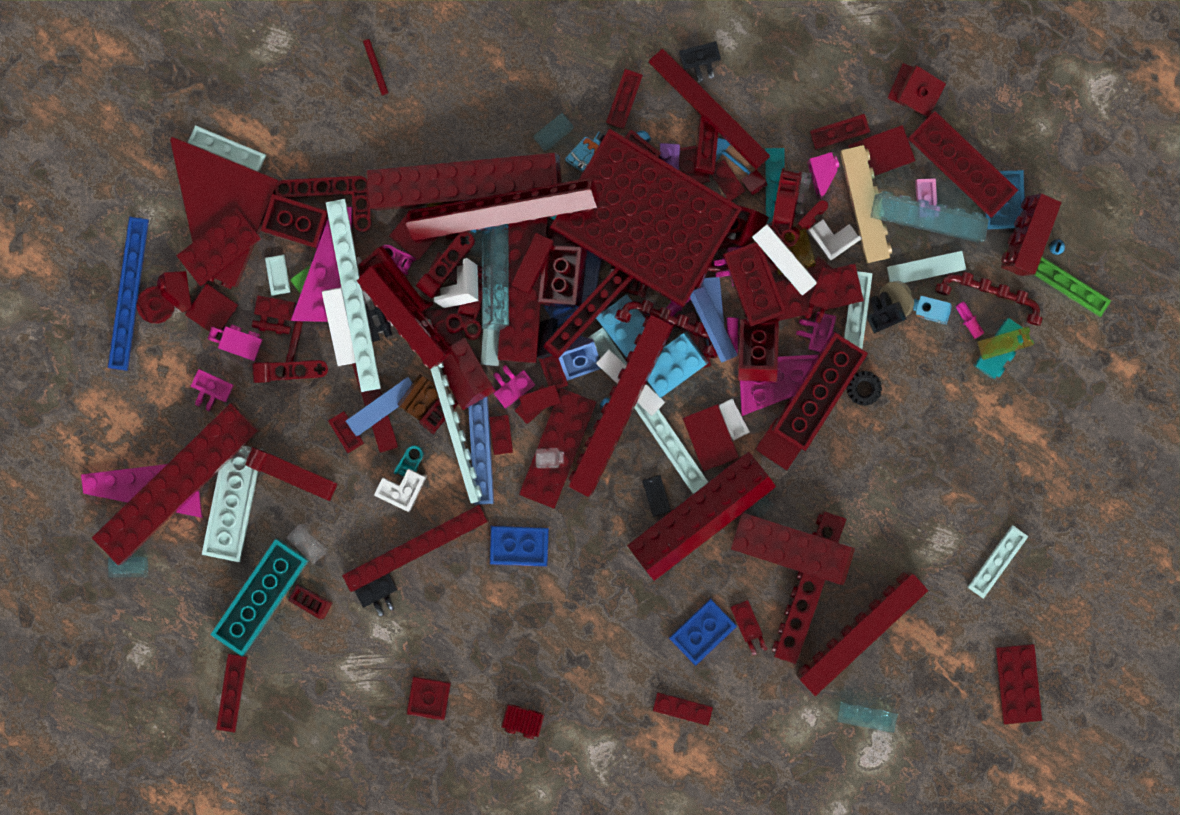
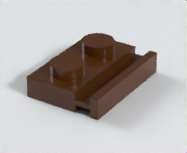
(419, 397)

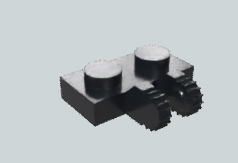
(699, 56)
(887, 316)
(375, 591)

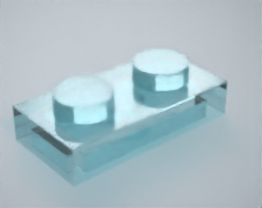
(553, 132)
(131, 568)

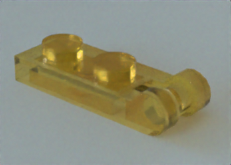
(1004, 343)

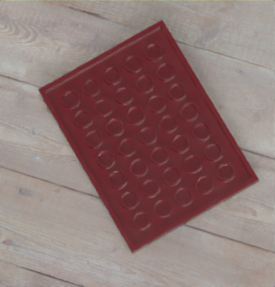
(649, 219)

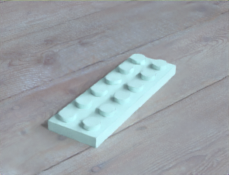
(230, 509)

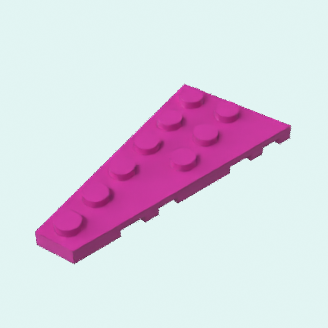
(321, 276)
(761, 394)
(126, 483)

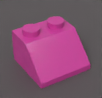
(823, 171)

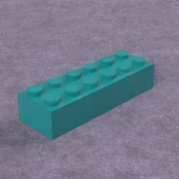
(260, 597)

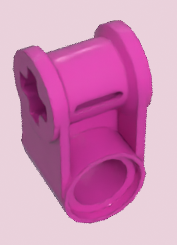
(399, 258)

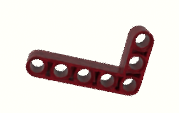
(332, 183)
(290, 473)

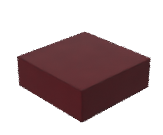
(754, 182)

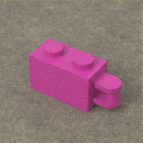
(237, 342)

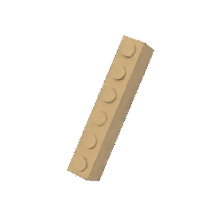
(862, 195)

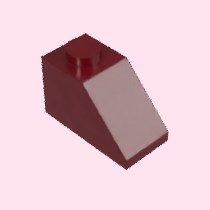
(175, 289)

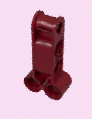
(786, 206)
(431, 282)
(468, 314)
(265, 371)

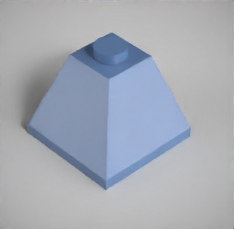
(580, 358)

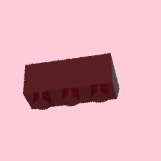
(466, 375)

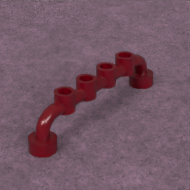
(985, 286)
(680, 322)

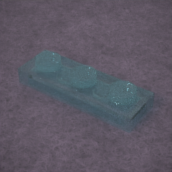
(867, 717)

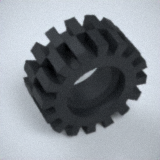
(875, 392)

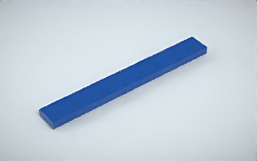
(128, 293)

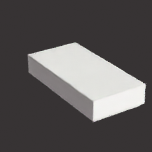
(733, 419)

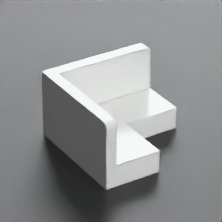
(831, 244)
(465, 290)
(403, 494)

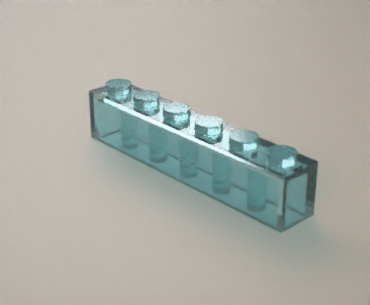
(929, 217)
(495, 277)

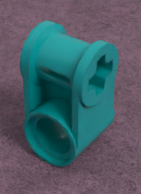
(408, 462)

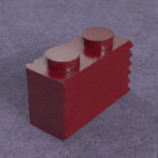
(522, 721)

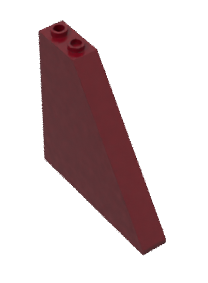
(213, 190)

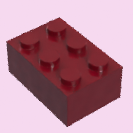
(294, 221)
(563, 277)
(758, 351)

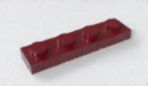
(232, 693)

